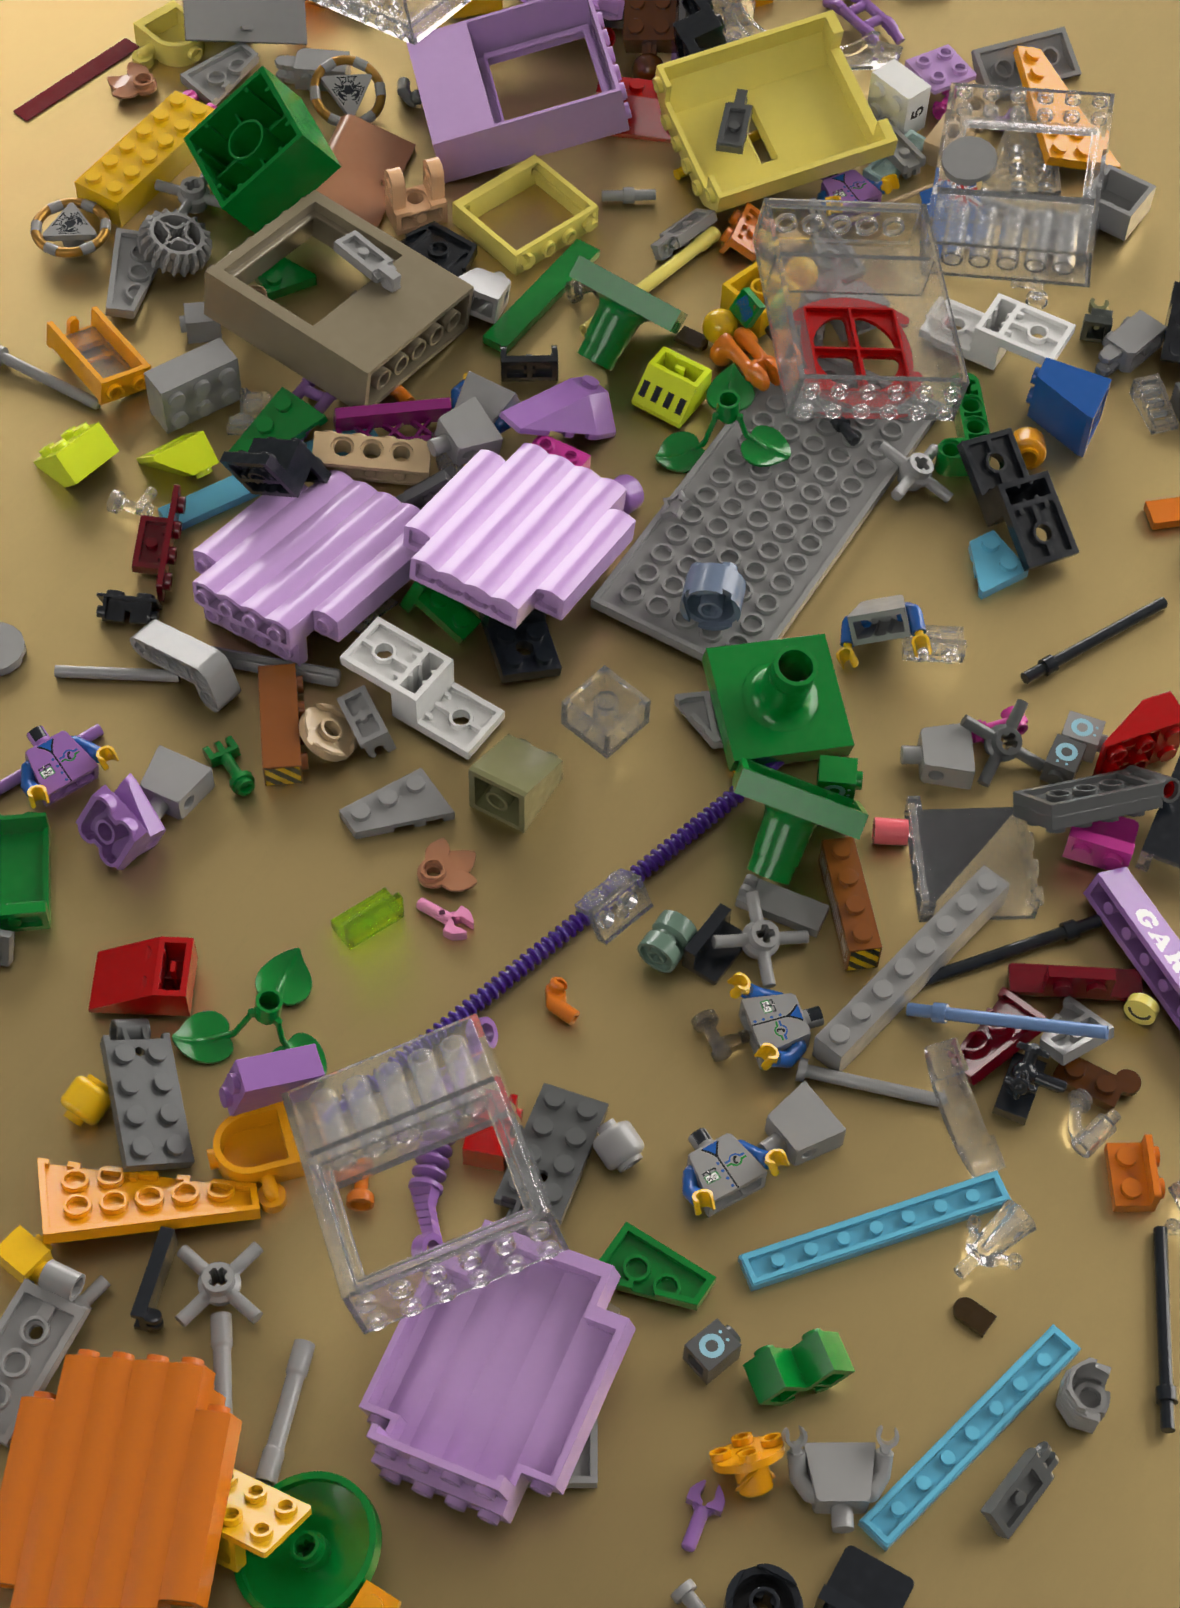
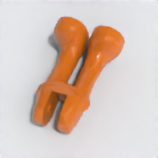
(738, 349)

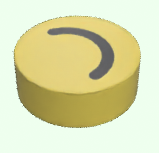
(1141, 1008)

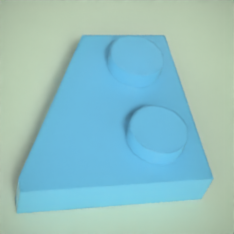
(994, 564)

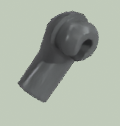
(403, 90)

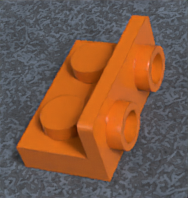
(741, 231)
(1134, 1175)

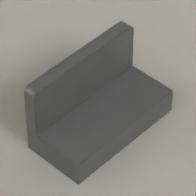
(425, 490)

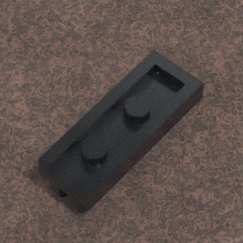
(153, 1282)

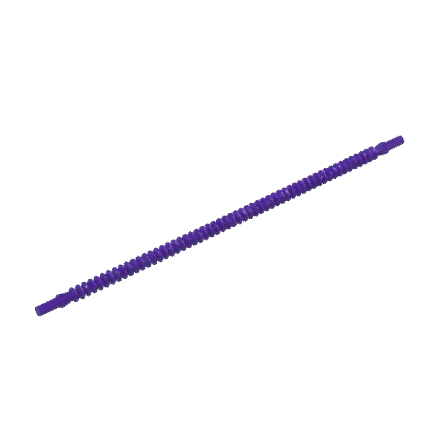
(576, 923)

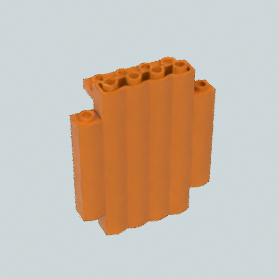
(117, 1485)

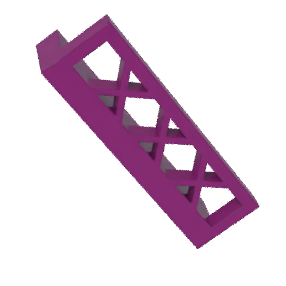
(392, 414)

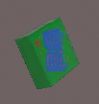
(747, 307)

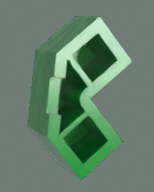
(813, 1363)

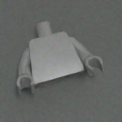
(840, 1475)

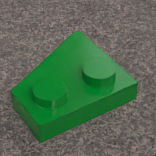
(285, 279)

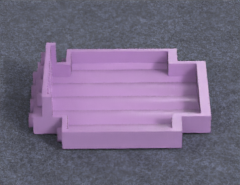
(519, 534)
(304, 564)
(498, 1386)

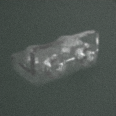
(946, 645)
(615, 904)

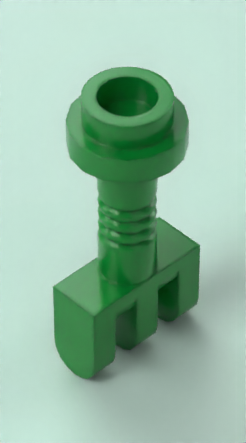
(241, 781)

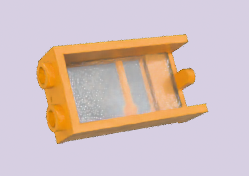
(100, 357)

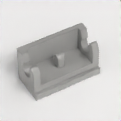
(365, 721)

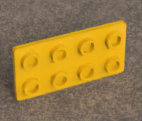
(256, 1520)

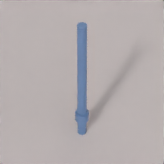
(943, 1013)

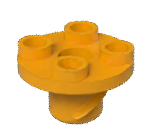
(749, 1461)

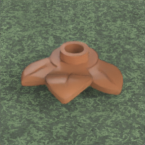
(136, 82)
(451, 866)

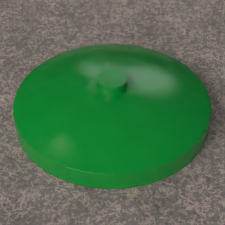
(325, 1556)

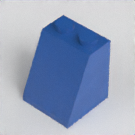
(1067, 402)

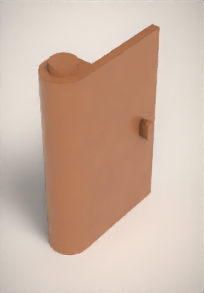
(364, 156)

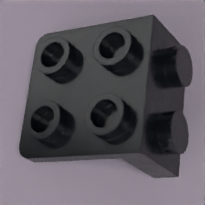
(864, 1583)

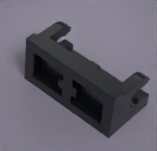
(529, 367)

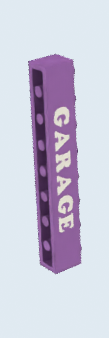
(1140, 933)

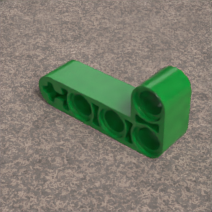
(969, 423)

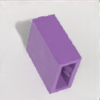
(264, 1077)

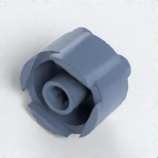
(713, 595)

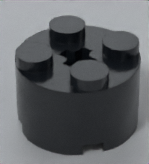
(763, 1585)

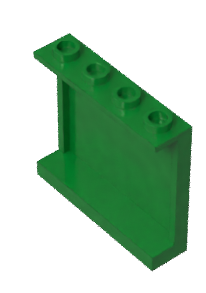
(25, 872)

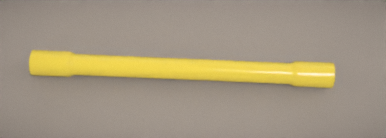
(699, 244)

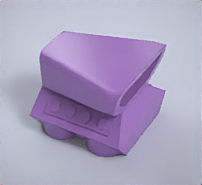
(120, 823)

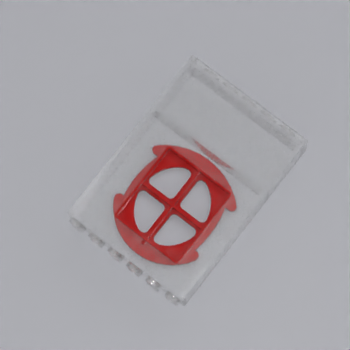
(867, 266)

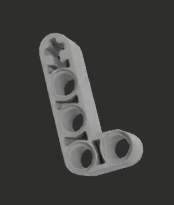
(189, 660)

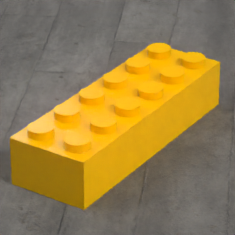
(151, 151)

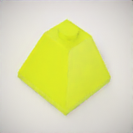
(183, 456)

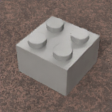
(1124, 202)

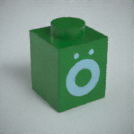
(839, 775)

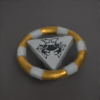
(347, 89)
(70, 228)

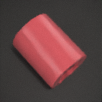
(890, 831)

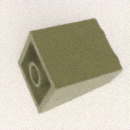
(514, 781)

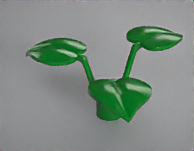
(728, 396)
(279, 982)

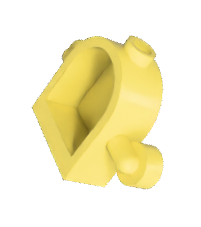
(163, 39)

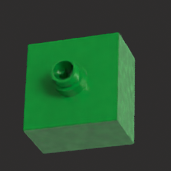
(261, 151)

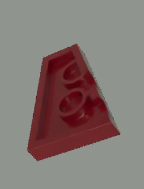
(993, 1045)

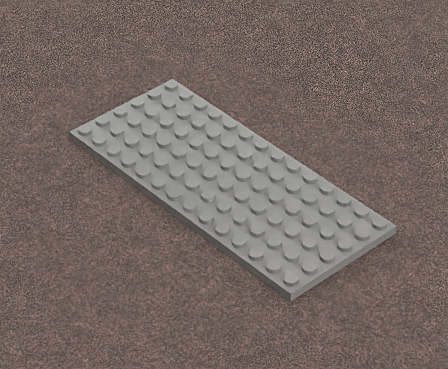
(772, 522)

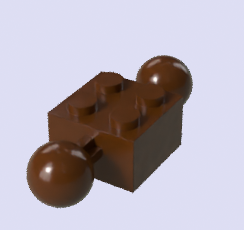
(649, 31)

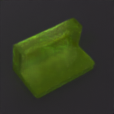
(368, 917)

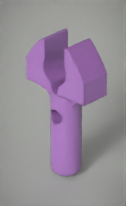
(700, 1513)

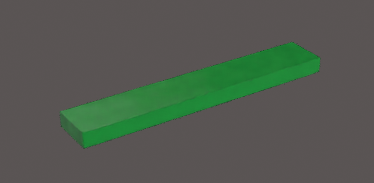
(537, 298)

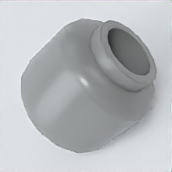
(618, 1145)

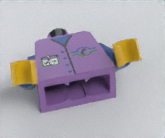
(855, 187)
(60, 765)

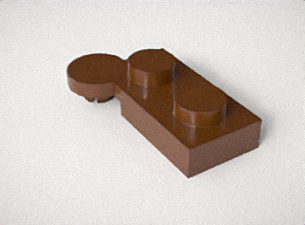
(1100, 1084)

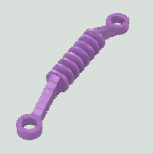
(430, 1173)

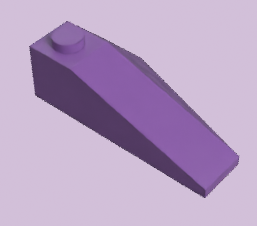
(567, 408)

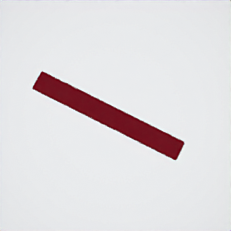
(75, 79)

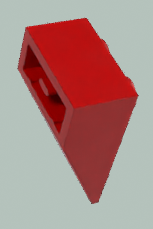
(1144, 737)
(146, 978)

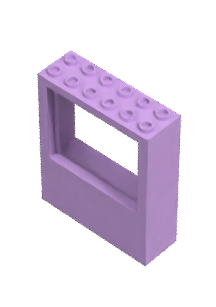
(464, 103)

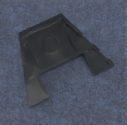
(443, 247)

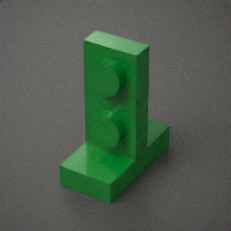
(443, 610)

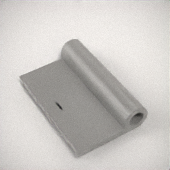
(259, 21)

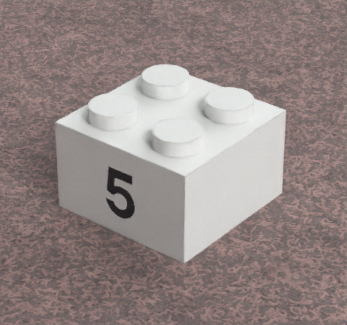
(899, 96)

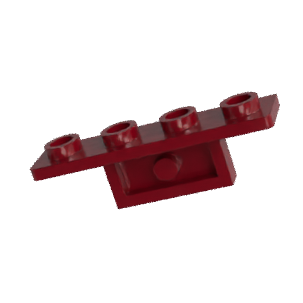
(155, 544)
(1073, 981)

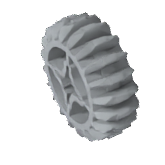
(174, 242)

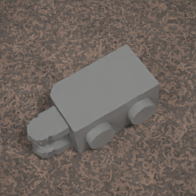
(300, 68)
(1130, 344)

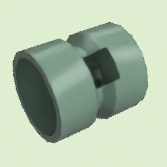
(665, 943)

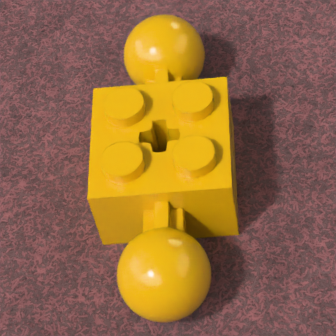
(722, 319)

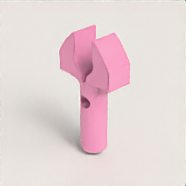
(448, 918)

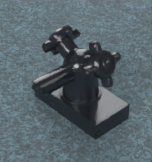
(1022, 1081)

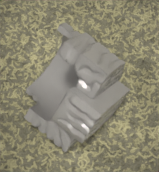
(1083, 1395)

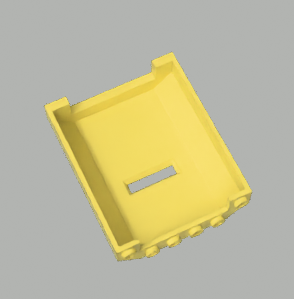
(800, 102)

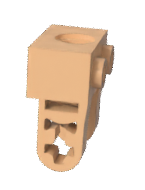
(419, 204)

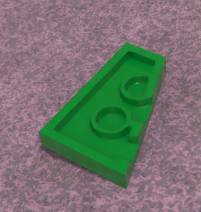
(282, 418)
(656, 1270)

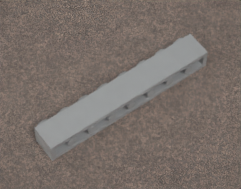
(910, 970)

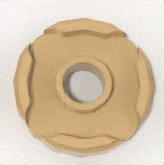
(322, 744)

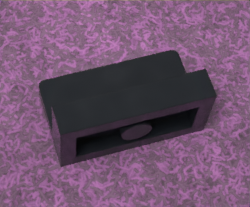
(702, 957)

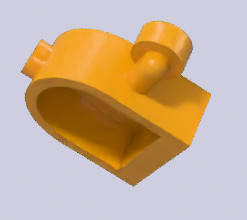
(260, 1151)

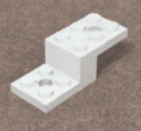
(1009, 327)
(422, 687)

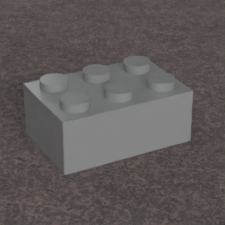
(193, 385)

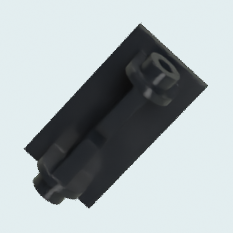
(117, 604)

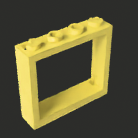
(509, 184)

